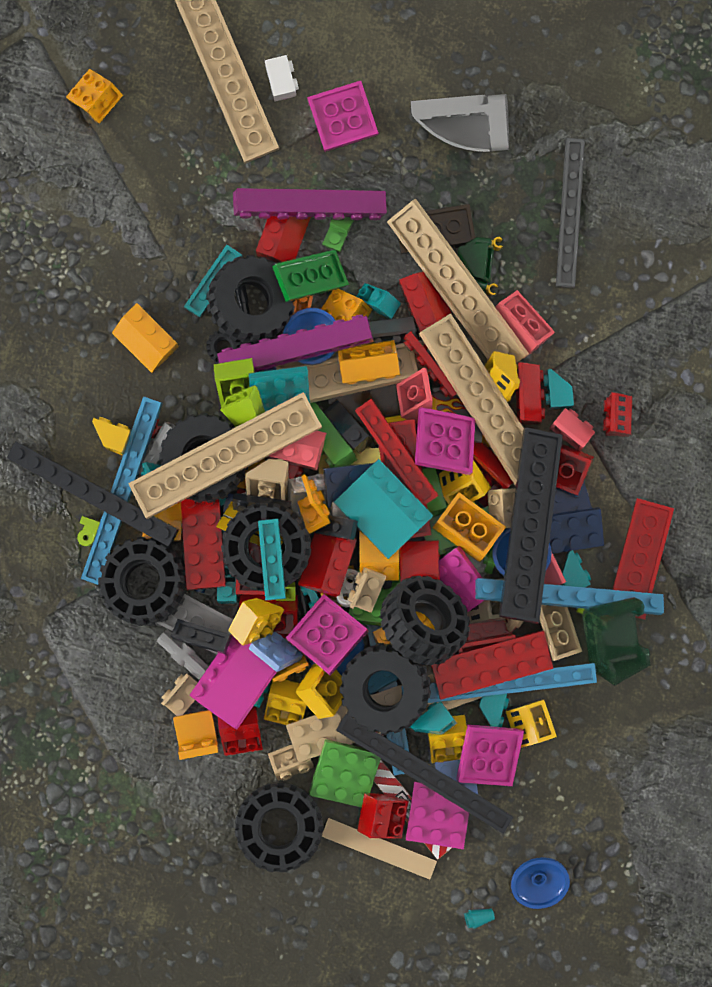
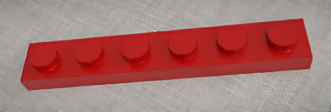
(396, 452)

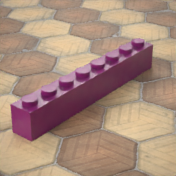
(309, 203)
(303, 344)

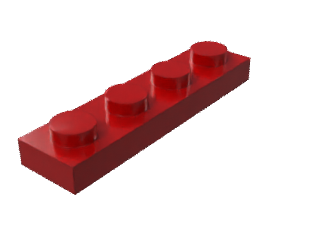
(424, 358)

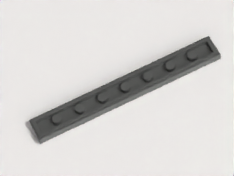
(570, 213)

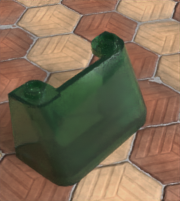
(614, 639)

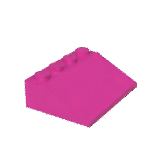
(233, 683)

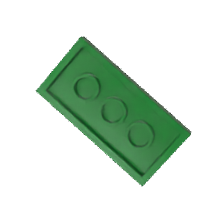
(310, 275)

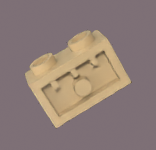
(501, 505)
(367, 589)
(178, 699)
(286, 763)

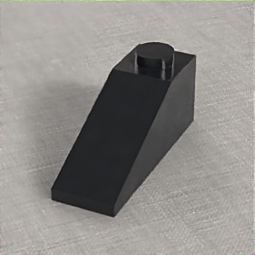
(348, 426)

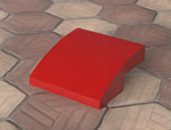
(420, 559)

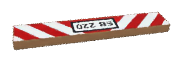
(391, 786)

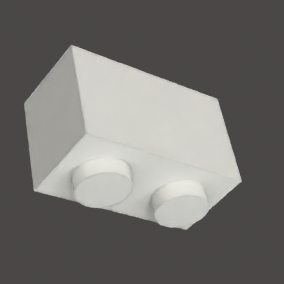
(280, 78)

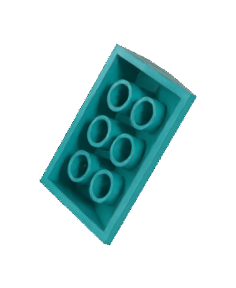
(383, 508)

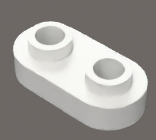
(346, 588)

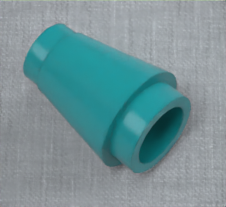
(478, 917)

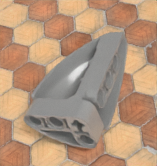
(466, 121)

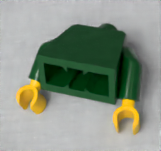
(478, 258)

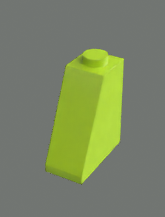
(243, 406)

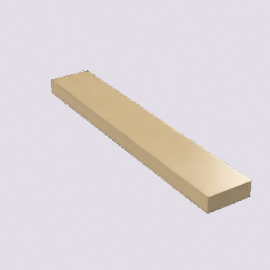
(379, 849)

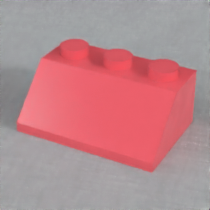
(524, 321)
(303, 452)

